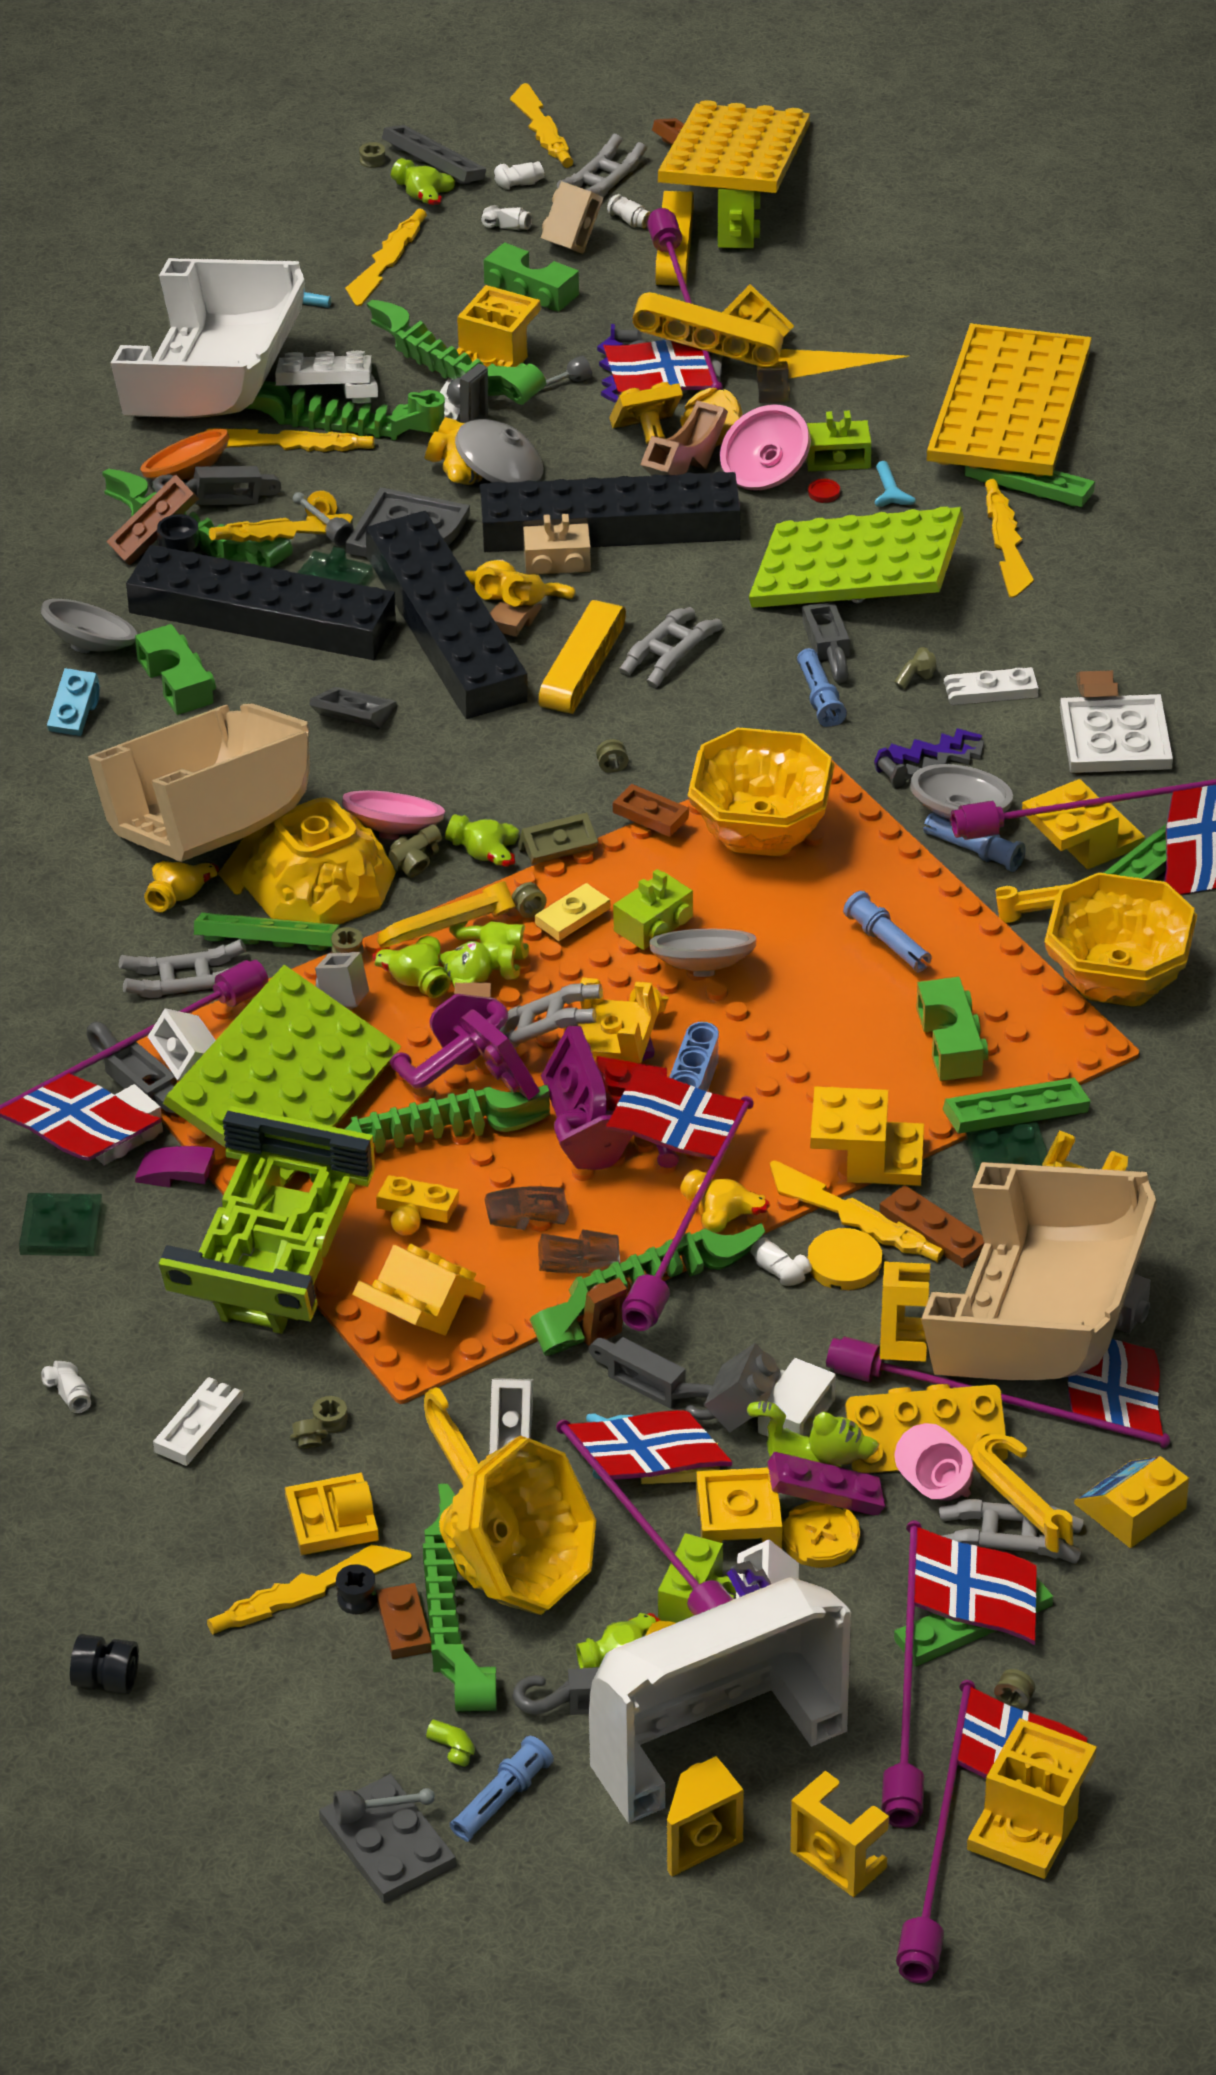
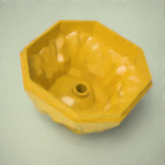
(761, 789)
(318, 866)
(1120, 937)
(521, 1526)

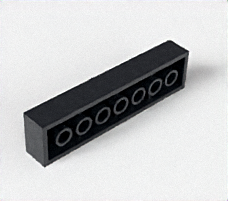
(616, 509)
(261, 602)
(446, 615)

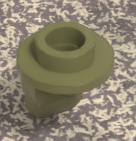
(922, 663)

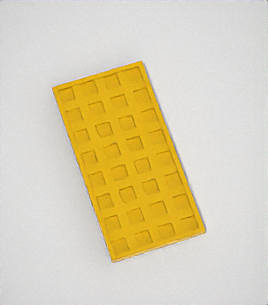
(735, 147)
(1009, 400)

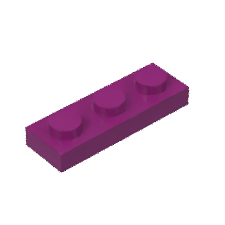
(825, 1484)

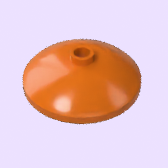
(185, 455)

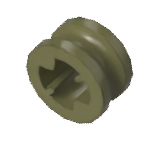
(372, 155)
(612, 747)
(529, 899)
(349, 936)
(331, 1404)
(1014, 1688)

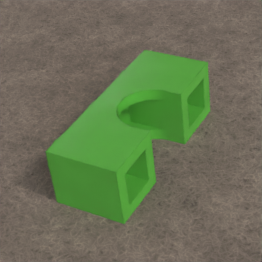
(510, 271)
(183, 676)
(956, 1032)

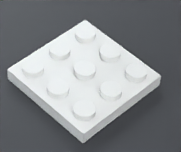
(324, 368)
(1115, 733)

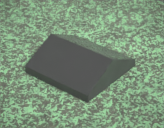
(353, 707)

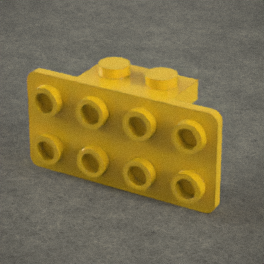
(962, 1411)

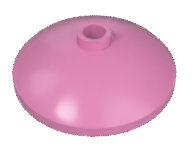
(757, 439)
(392, 812)

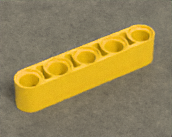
(682, 205)
(692, 331)
(582, 656)

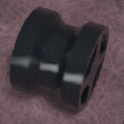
(356, 1589)

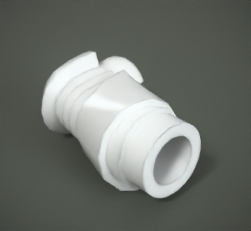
(518, 174)
(629, 211)
(507, 218)
(778, 1262)
(69, 1384)

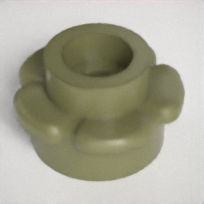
(308, 1433)

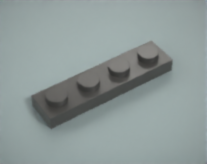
(435, 154)

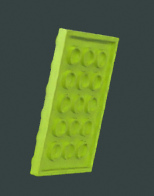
(857, 557)
(285, 1057)

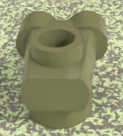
(414, 854)

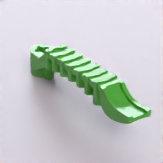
(419, 343)
(422, 413)
(131, 491)
(502, 1109)
(558, 1325)
(473, 1684)

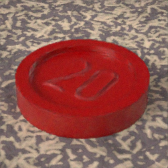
(824, 490)

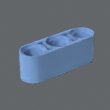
(697, 1056)

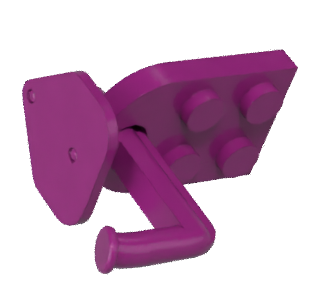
(466, 1029)
(581, 1110)

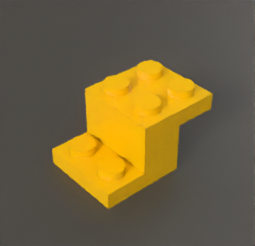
(496, 327)
(1089, 832)
(858, 1123)
(421, 1288)
(1031, 1798)

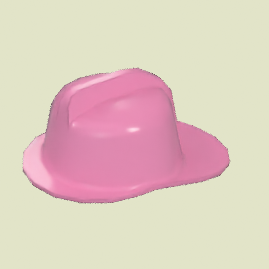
(934, 1462)

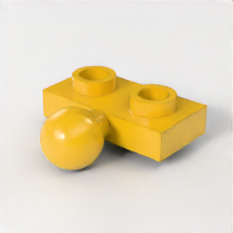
(415, 1200)

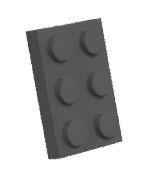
(391, 1843)

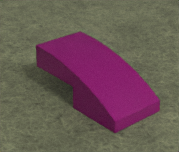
(178, 1163)

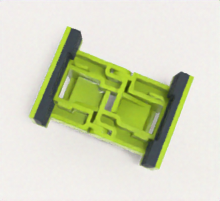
(281, 1224)

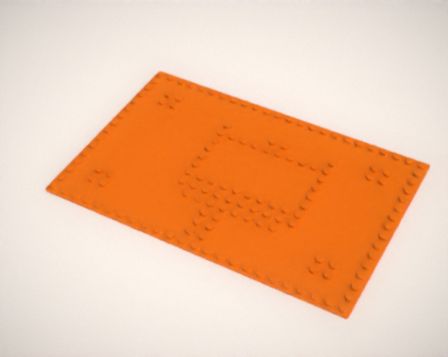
(794, 1014)

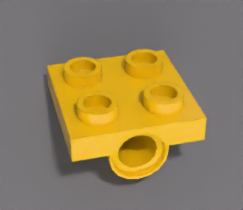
(756, 308)
(332, 1513)

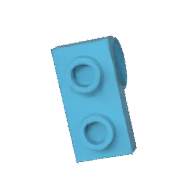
(75, 697)

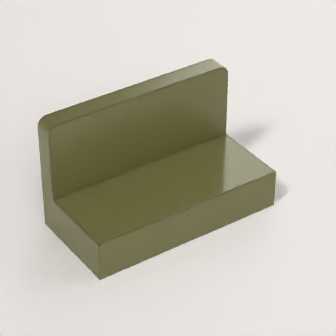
(558, 838)

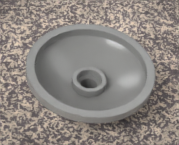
(498, 452)
(87, 626)
(950, 785)
(703, 949)

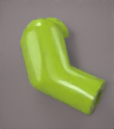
(453, 1737)

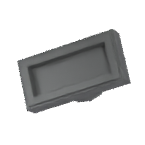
(470, 394)

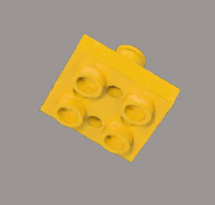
(646, 408)

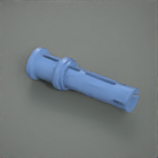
(823, 696)
(988, 847)
(878, 923)
(511, 1778)

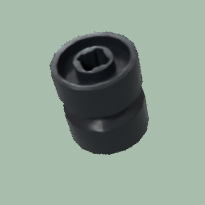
(179, 533)
(99, 1663)

